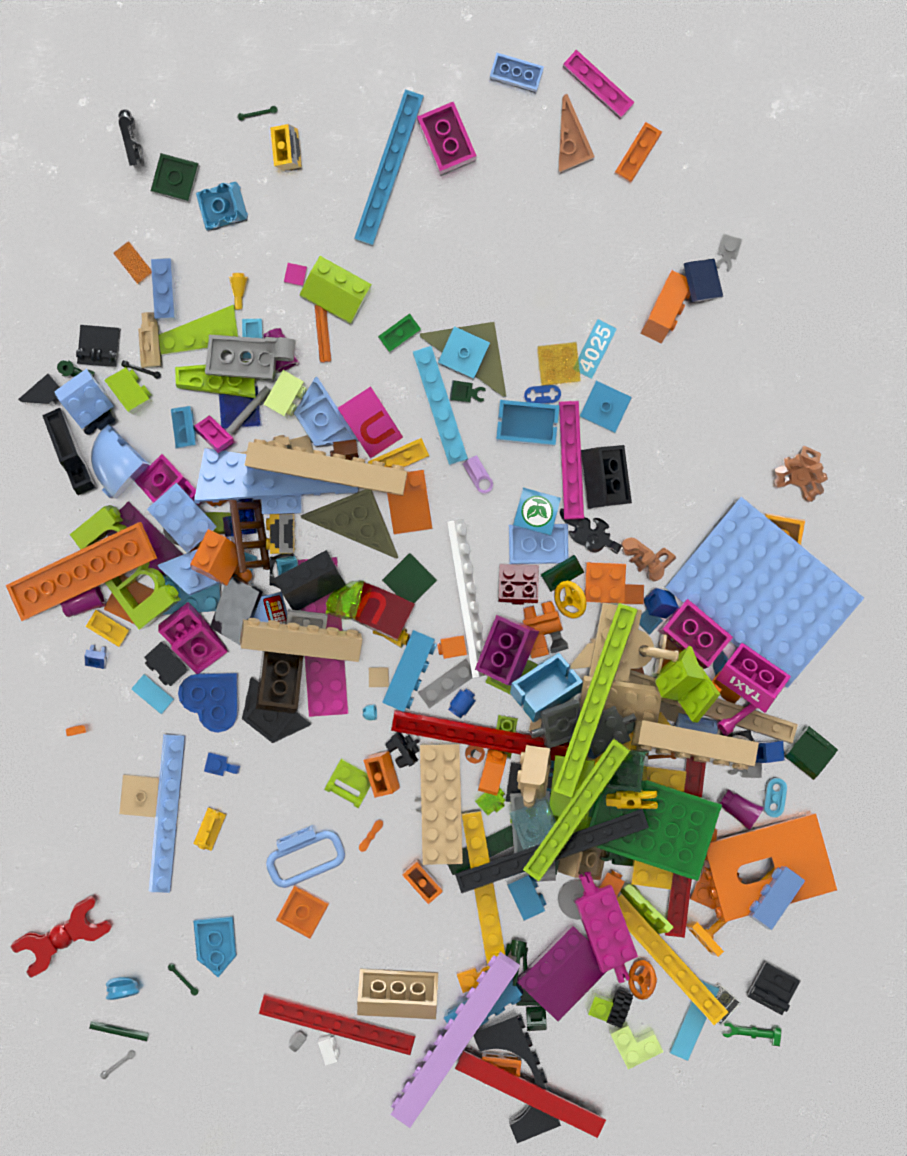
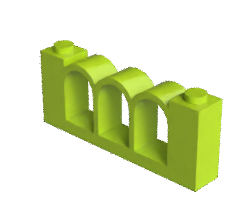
(163, 596)

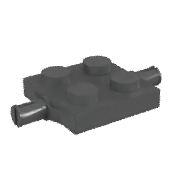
(558, 723)
(611, 727)

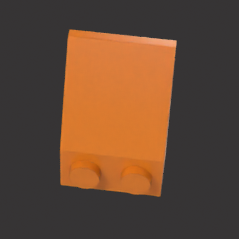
(412, 510)

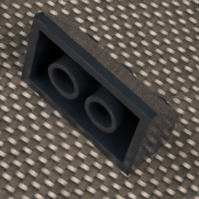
(606, 476)
(310, 581)

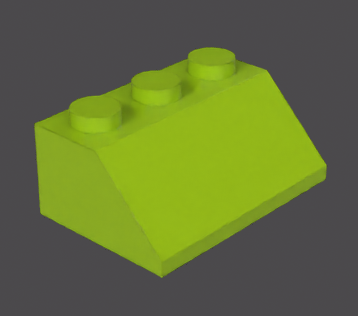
(335, 289)

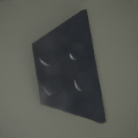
(270, 724)

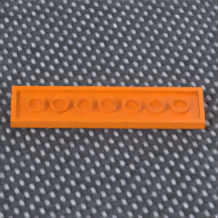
(81, 571)

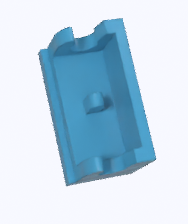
(183, 427)

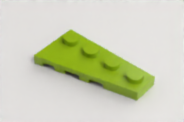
(196, 333)
(195, 379)

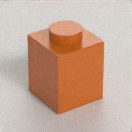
(452, 647)
(614, 879)

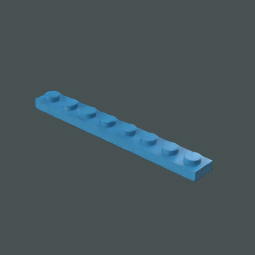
(389, 167)

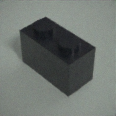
(166, 664)

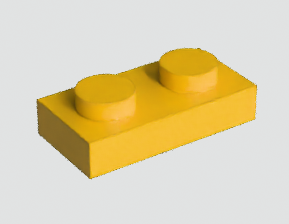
(107, 628)

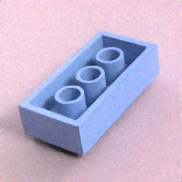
(516, 72)

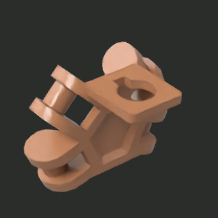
(801, 473)
(656, 567)

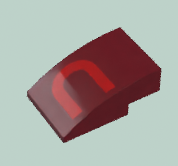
(383, 611)

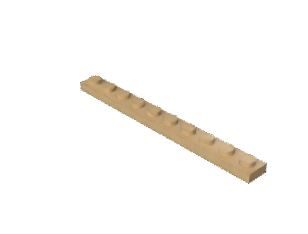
(722, 709)

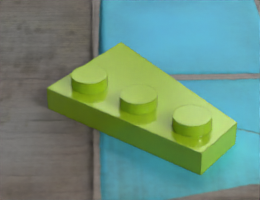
(645, 909)

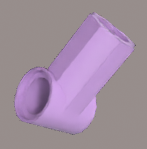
(477, 473)

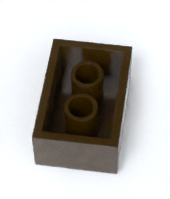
(279, 682)

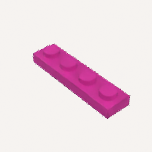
(598, 83)

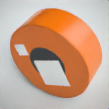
(474, 754)

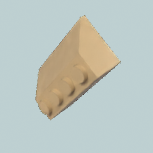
(397, 994)

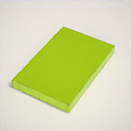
(559, 802)

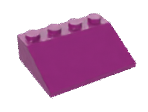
(562, 973)

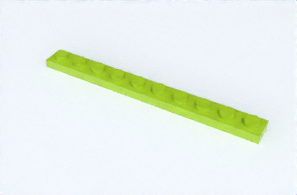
(595, 700)

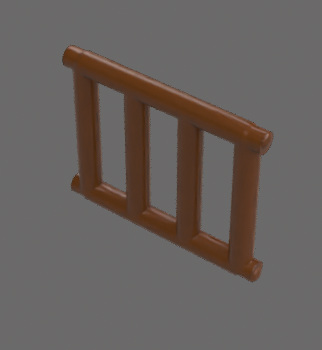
(239, 544)

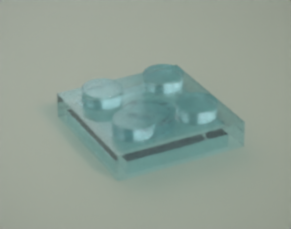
(533, 823)

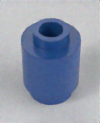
(462, 703)

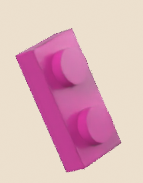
(213, 434)

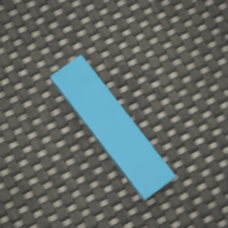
(690, 1028)

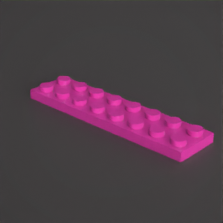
(323, 675)

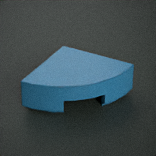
(719, 662)

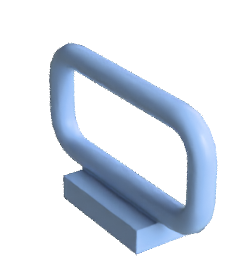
(298, 841)

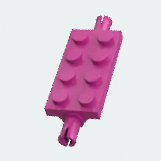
(605, 927)

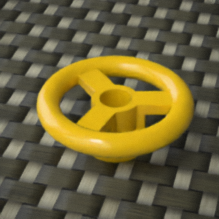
(573, 597)

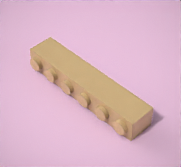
(301, 640)

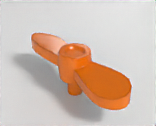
(370, 835)

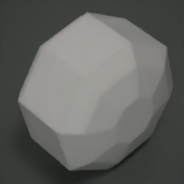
(297, 1041)

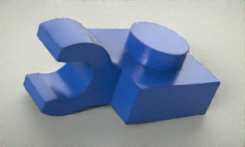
(218, 764)

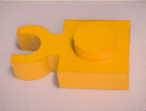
(468, 978)

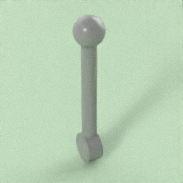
(131, 1054)

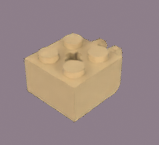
(534, 774)

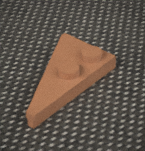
(573, 141)

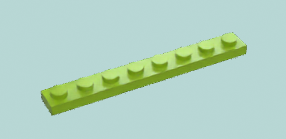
(576, 810)

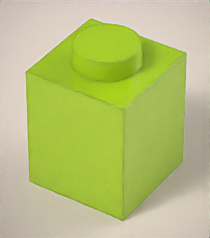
(600, 1007)

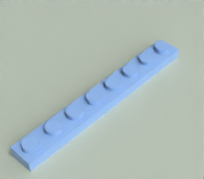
(166, 813)

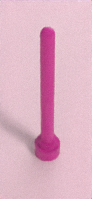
(727, 725)

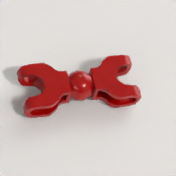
(61, 936)

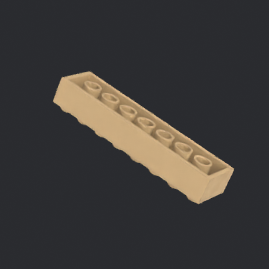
(326, 468)

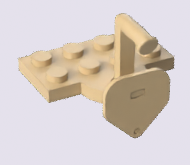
(631, 658)

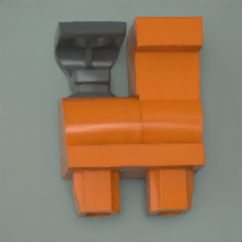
(546, 624)

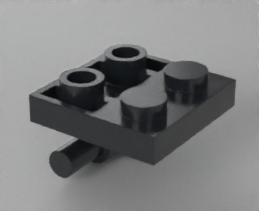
(773, 988)

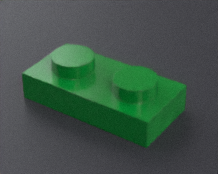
(399, 333)

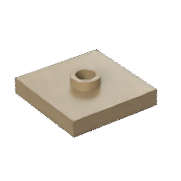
(139, 795)

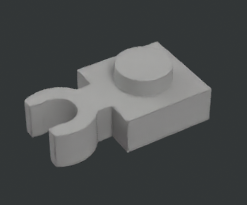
(729, 248)
(752, 772)

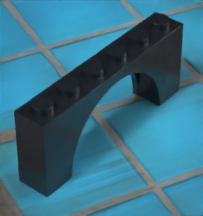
(509, 1035)

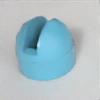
(370, 712)

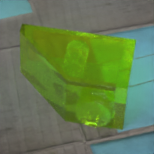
(345, 601)

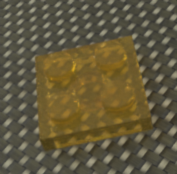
(558, 363)

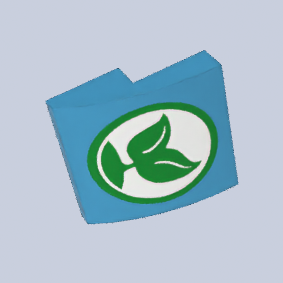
(537, 511)

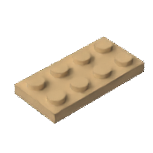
(630, 699)

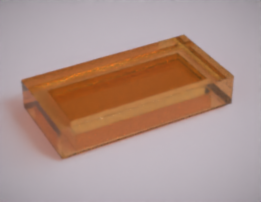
(133, 262)

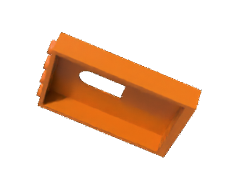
(790, 843)

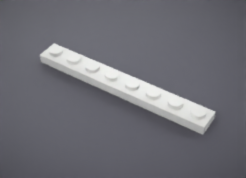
(467, 590)

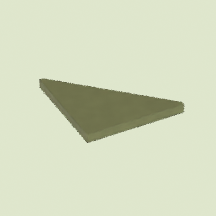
(490, 368)
(356, 519)

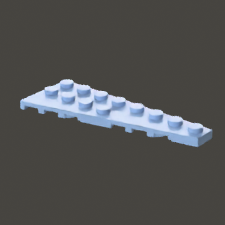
(227, 478)

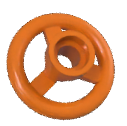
(646, 980)

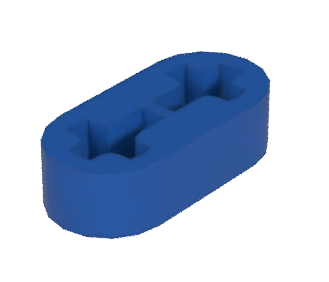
(543, 389)

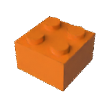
(605, 582)

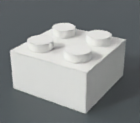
(328, 1051)

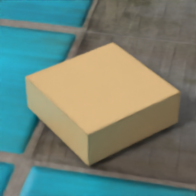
(378, 676)

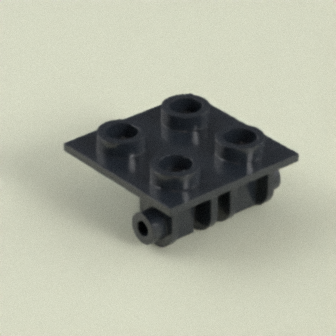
(98, 345)

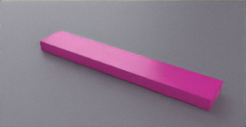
(571, 460)

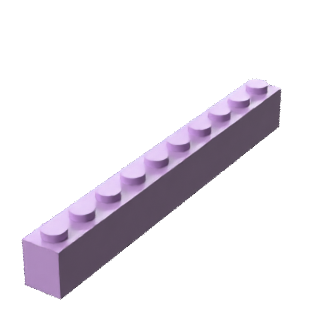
(455, 1039)

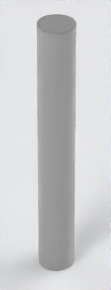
(248, 410)

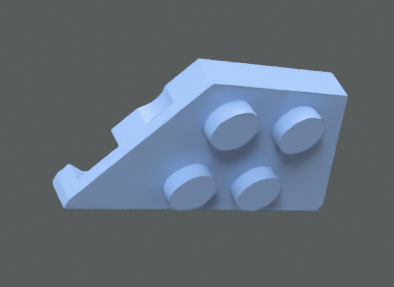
(321, 417)
(186, 578)

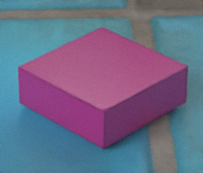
(295, 274)

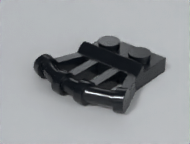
(126, 122)

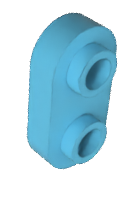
(777, 797)

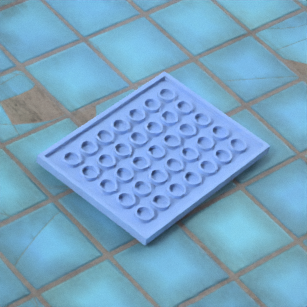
(765, 589)

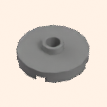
(566, 898)

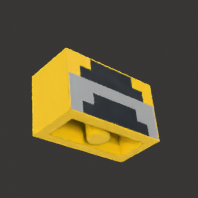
(285, 147)
(281, 533)

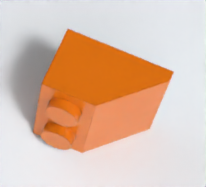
(215, 558)

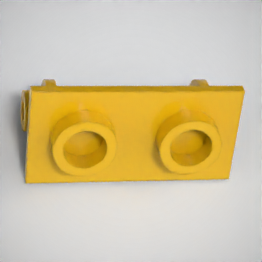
(209, 829)

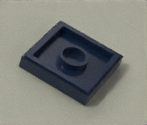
(703, 280)

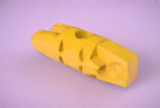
(632, 800)

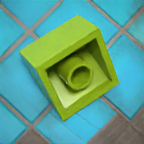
(128, 390)
(679, 676)

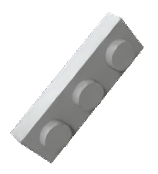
(446, 683)

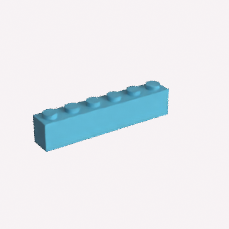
(440, 405)

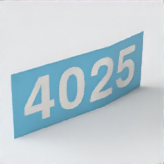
(595, 348)

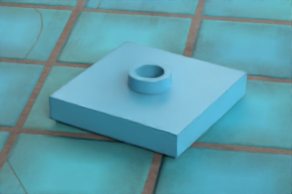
(464, 352)

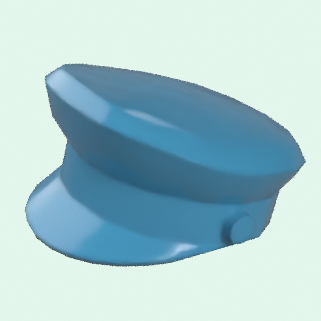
(121, 988)

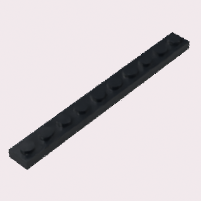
(579, 842)

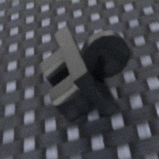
(406, 747)

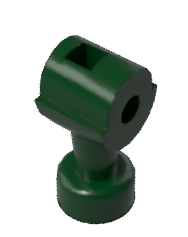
(68, 369)

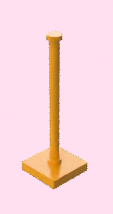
(706, 936)

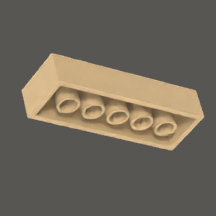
(696, 744)
(441, 804)

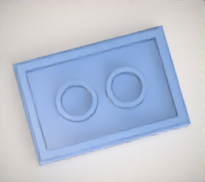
(538, 548)

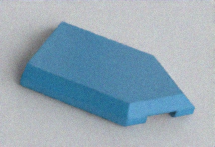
(215, 943)

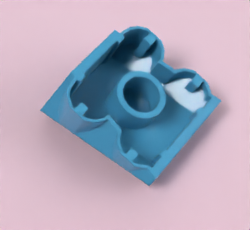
(221, 205)

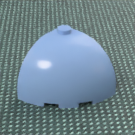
(115, 462)

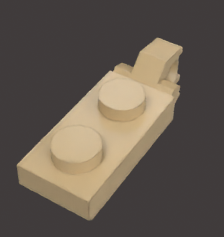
(149, 341)

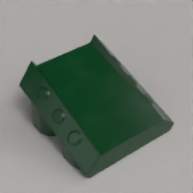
(810, 752)

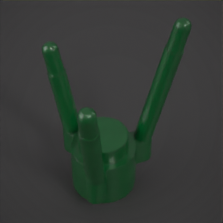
(519, 950)

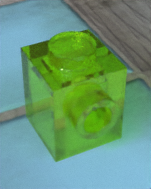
(490, 802)

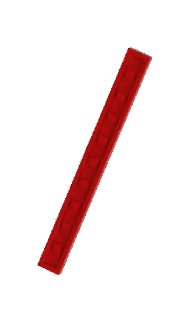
(469, 734)
(681, 885)

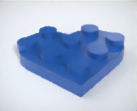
(213, 698)

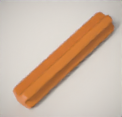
(322, 334)

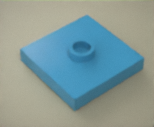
(605, 406)

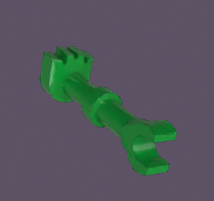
(775, 1035)

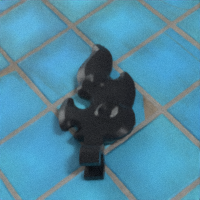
(592, 539)

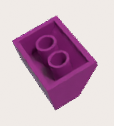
(506, 650)

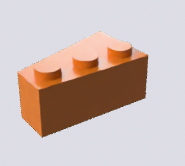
(667, 307)

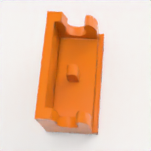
(508, 1063)

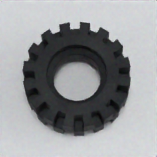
(620, 1008)

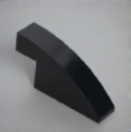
(68, 451)

